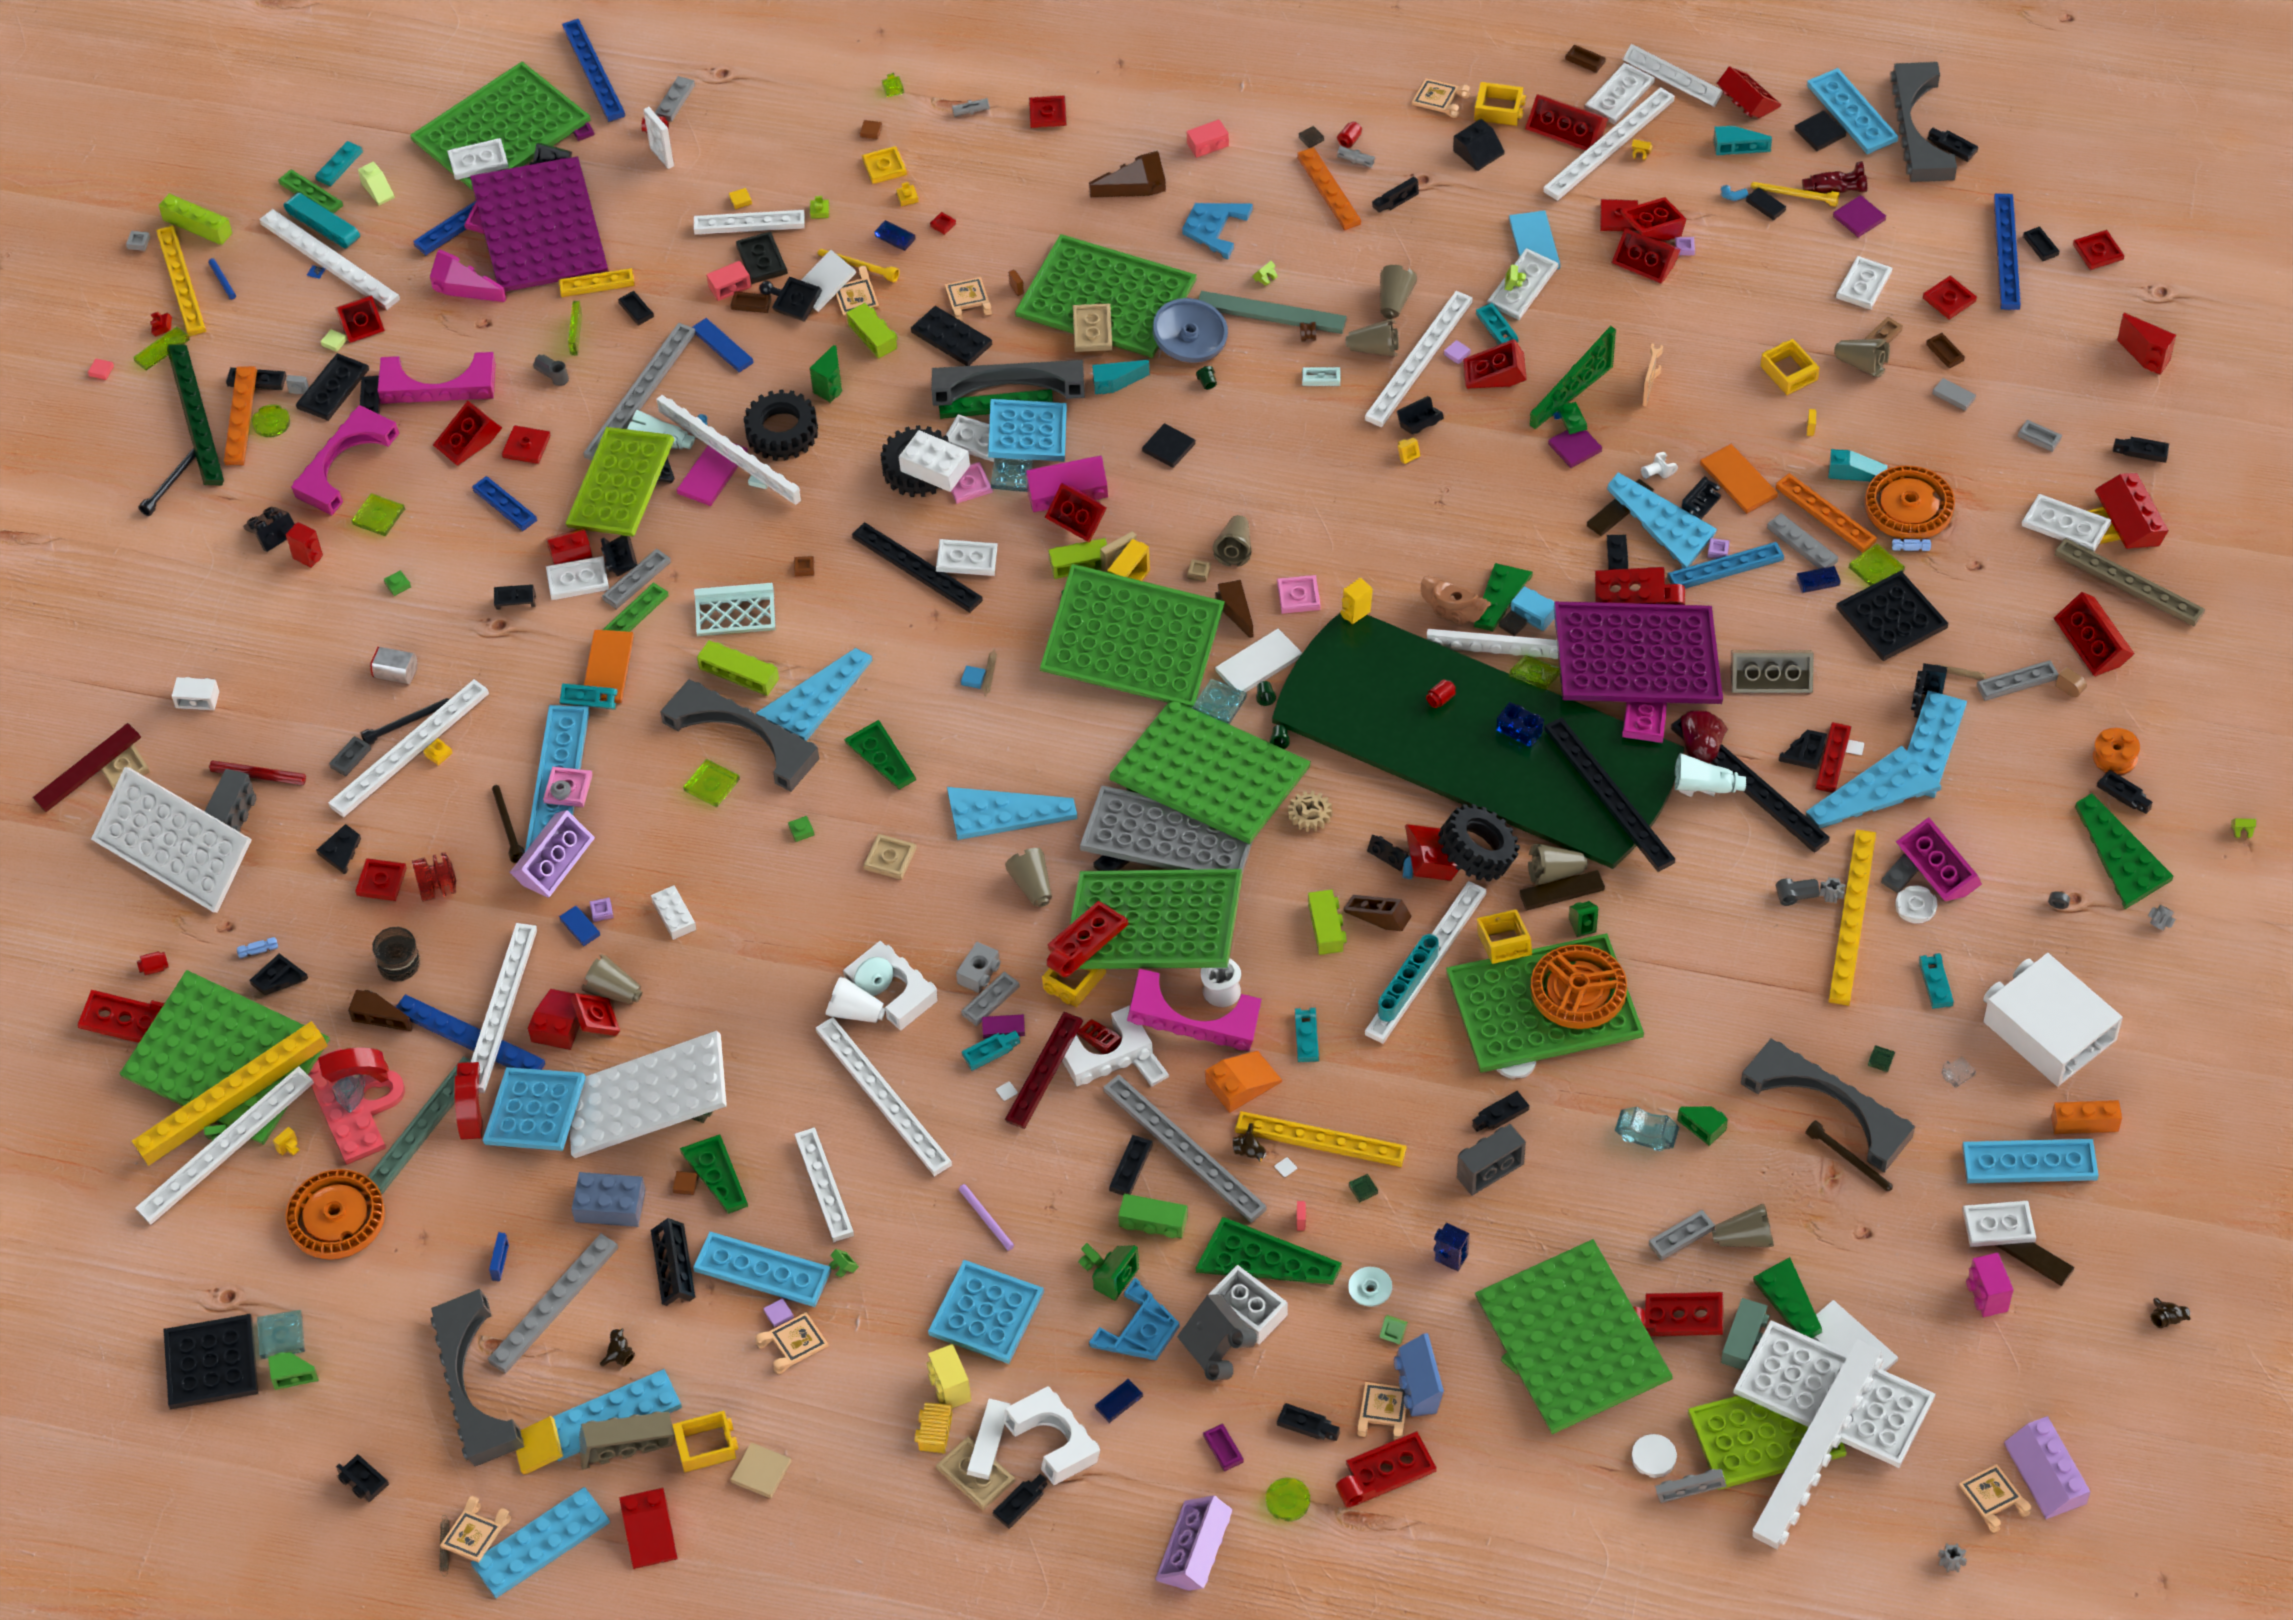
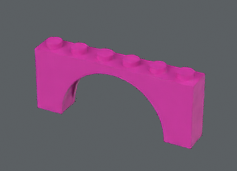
(474, 383)
(360, 428)
(1151, 1010)

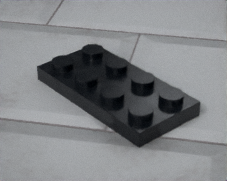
(951, 336)

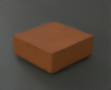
(871, 129)
(1016, 282)
(804, 566)
(685, 1183)

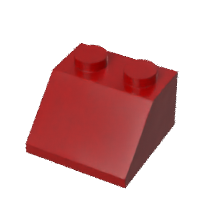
(359, 318)
(569, 546)

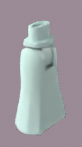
(648, 423)
(1701, 776)

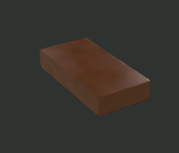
(1585, 58)
(751, 302)
(1945, 350)

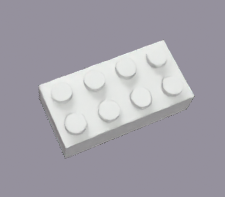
(673, 912)

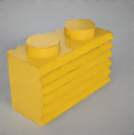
(1356, 600)
(934, 1427)

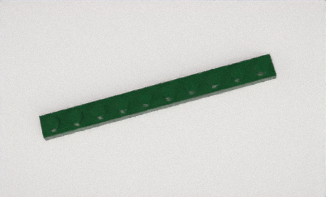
(195, 415)

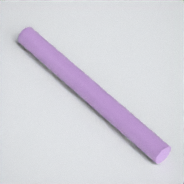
(986, 1217)

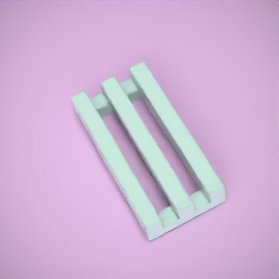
(1320, 376)

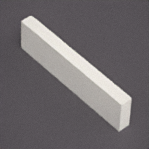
(988, 1440)

